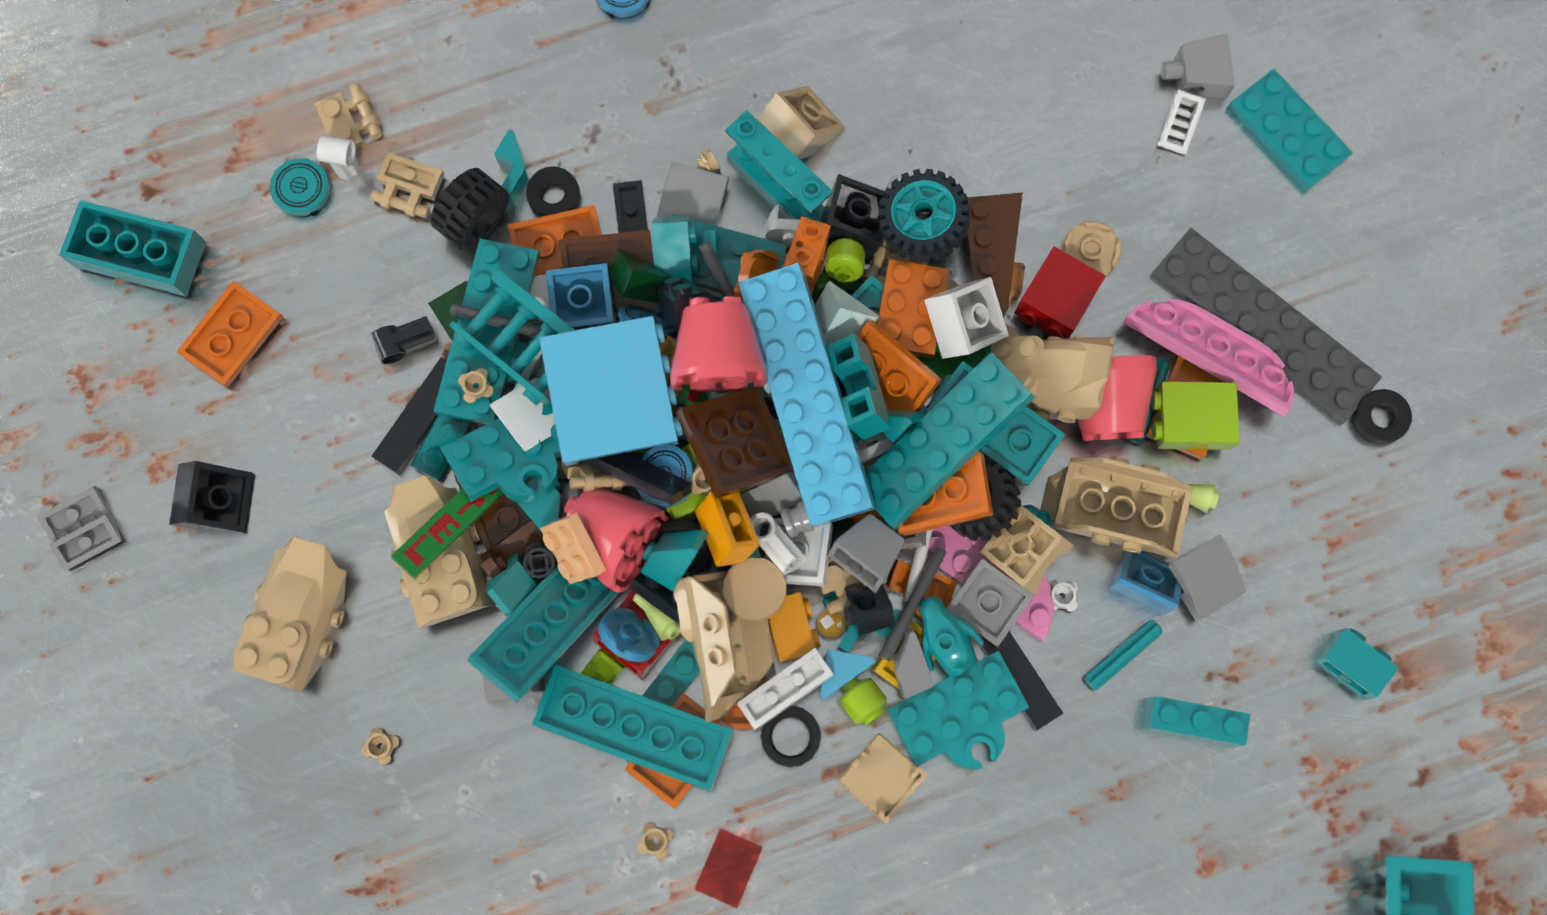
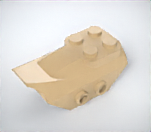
(1059, 372)
(1119, 504)
(455, 580)
(292, 616)
(728, 650)

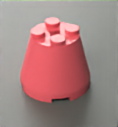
(717, 348)
(1124, 400)
(619, 531)

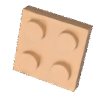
(572, 549)

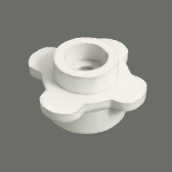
(1069, 590)

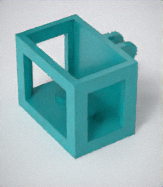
(1429, 886)

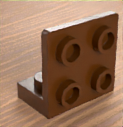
(495, 559)

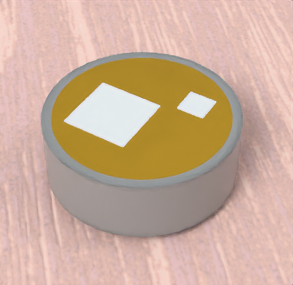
(830, 626)

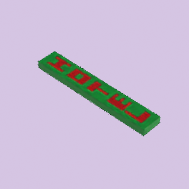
(442, 531)

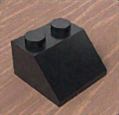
(854, 214)
(676, 295)
(210, 497)

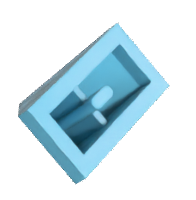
(845, 668)

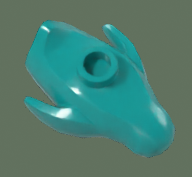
(947, 638)

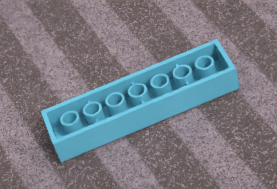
(807, 396)

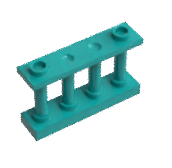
(776, 169)
(527, 309)

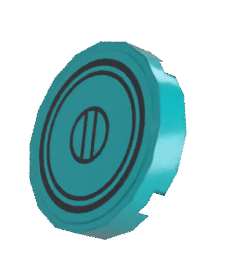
(300, 187)

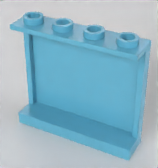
(610, 389)

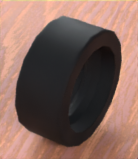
(810, 750)

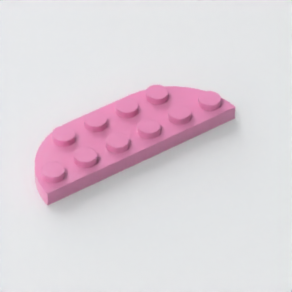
(1216, 349)
(962, 559)

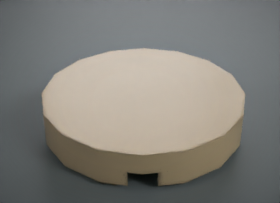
(1093, 245)
(754, 589)

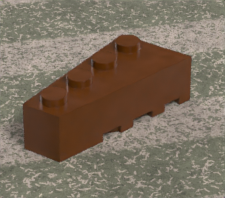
(992, 241)

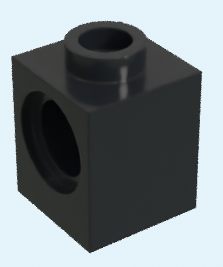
(868, 610)

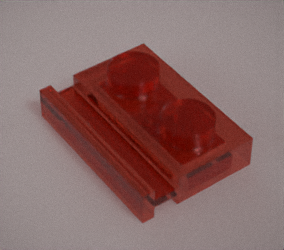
(728, 868)

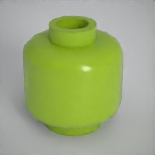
(845, 258)
(863, 700)

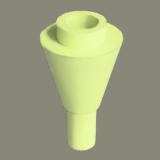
(1204, 496)
(663, 625)

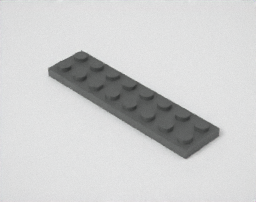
(1311, 357)

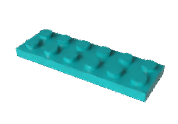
(519, 266)
(945, 439)
(539, 632)
(633, 727)

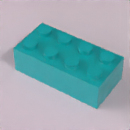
(133, 248)

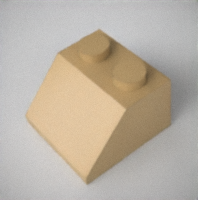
(800, 121)

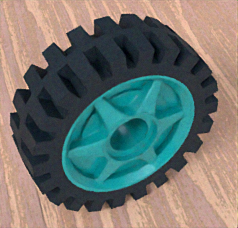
(927, 236)

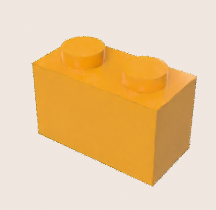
(729, 528)
(792, 630)

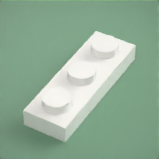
(785, 689)

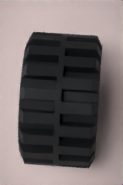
(469, 208)
(1003, 502)

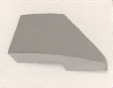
(911, 667)

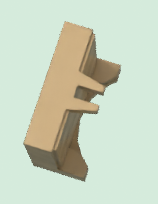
(1026, 549)
(882, 778)

